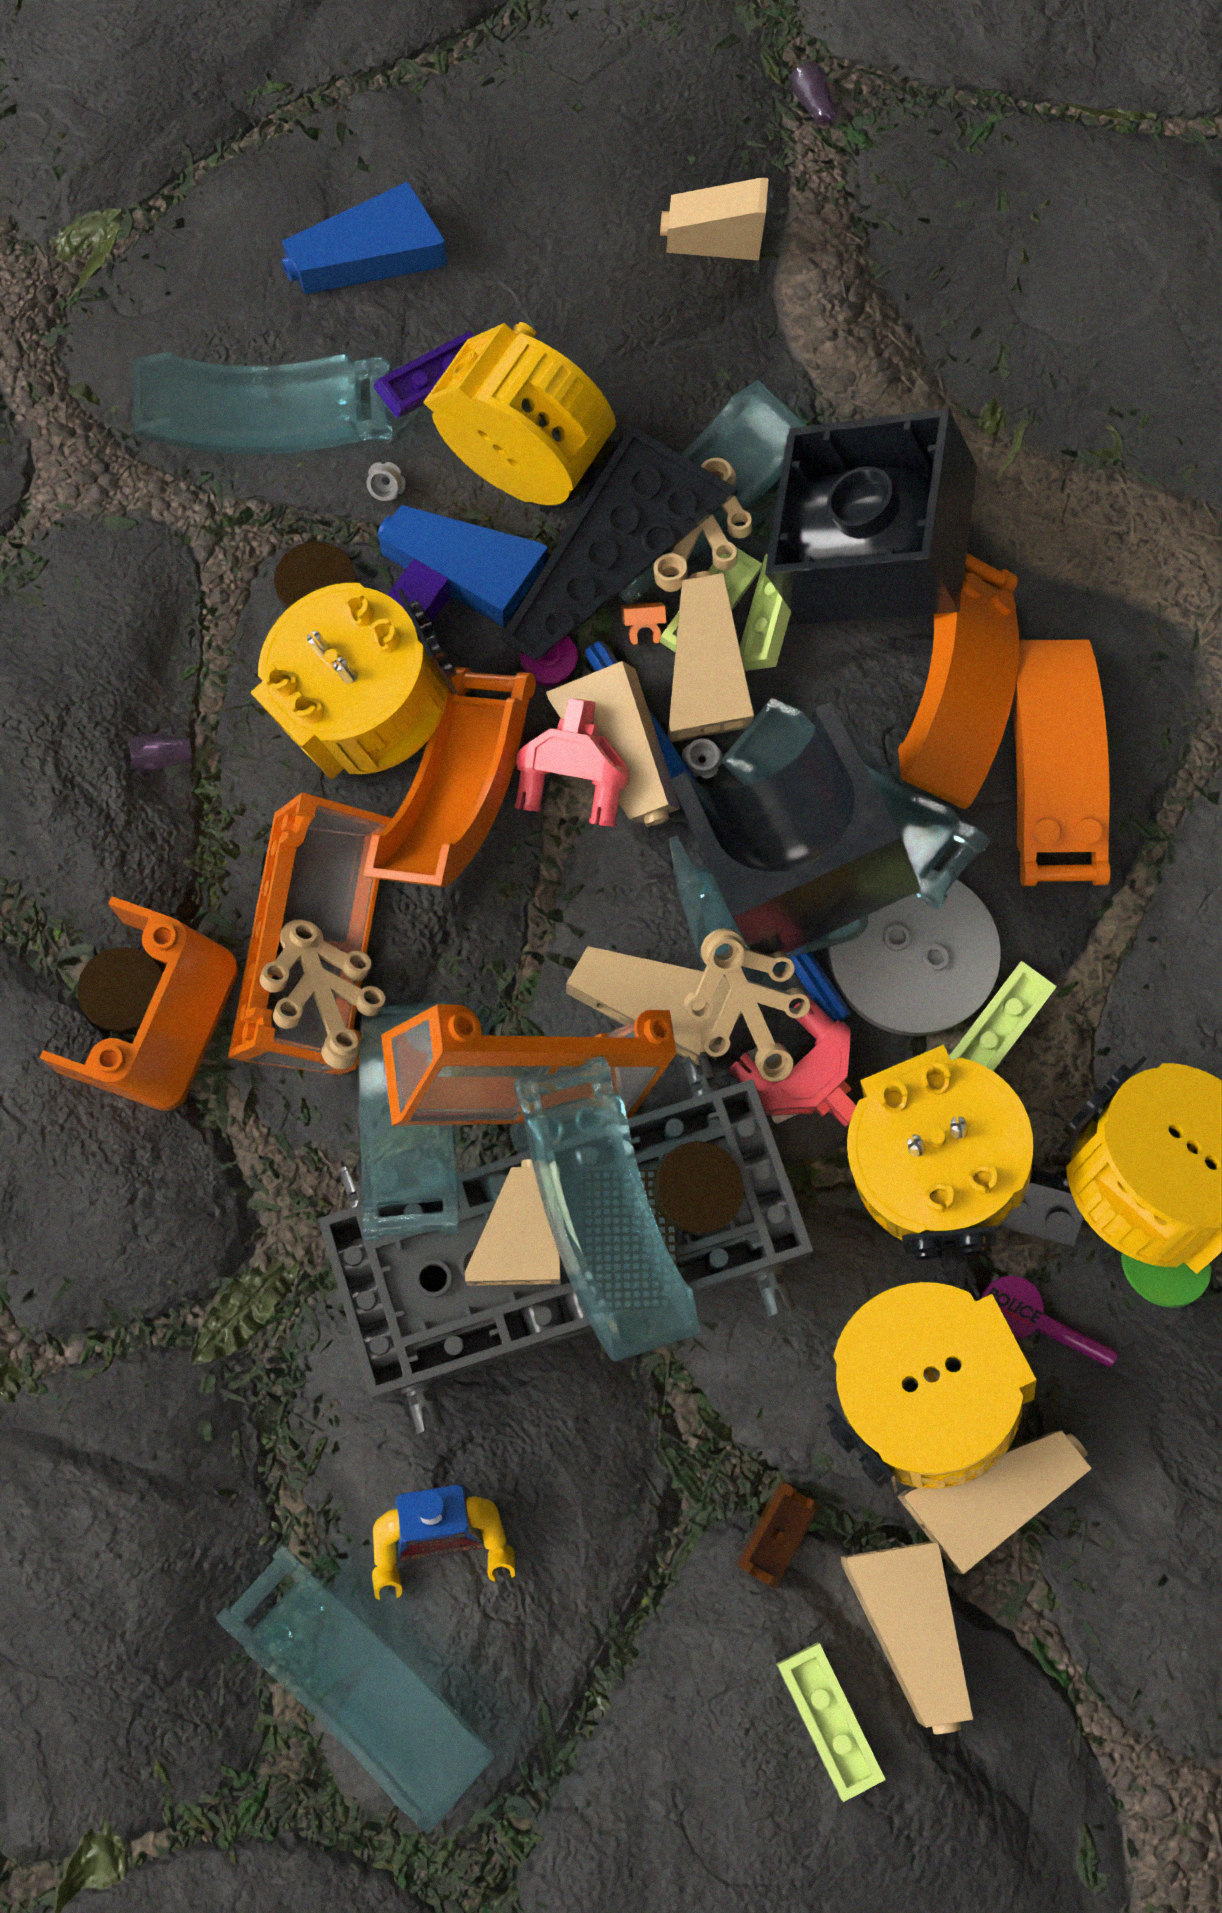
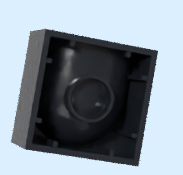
(873, 518)
(801, 844)

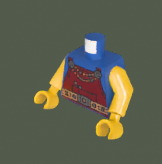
(436, 1525)

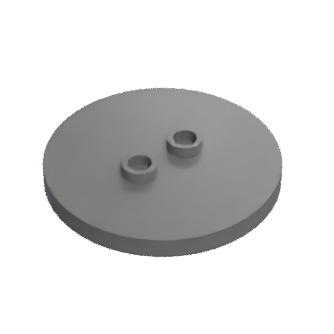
(919, 964)

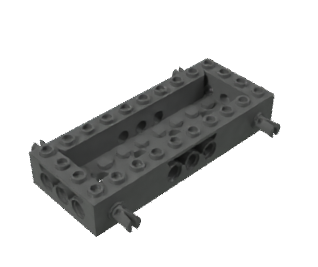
(421, 1336)

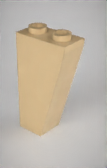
(629, 985)

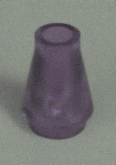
(813, 91)
(158, 751)

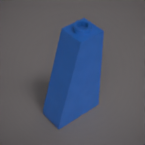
(366, 244)
(483, 565)

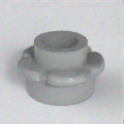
(380, 489)
(706, 749)

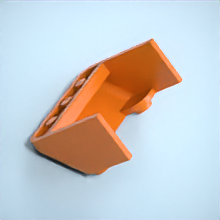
(178, 1020)

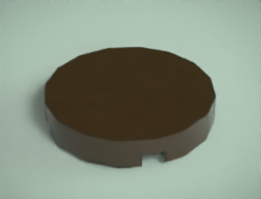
(309, 569)
(118, 988)
(698, 1188)

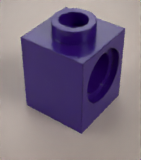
(425, 585)

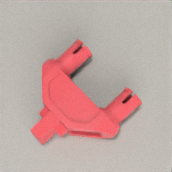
(576, 752)
(816, 1080)

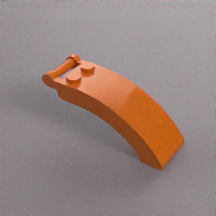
(966, 689)
(1061, 761)
(456, 784)

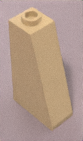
(708, 672)
(628, 727)
(989, 1509)
(914, 1622)

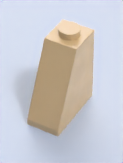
(718, 220)
(516, 1238)

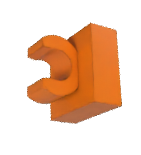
(642, 616)

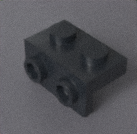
(1047, 1209)

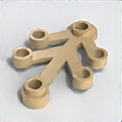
(676, 562)
(322, 986)
(744, 997)

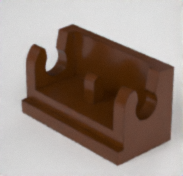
(777, 1534)

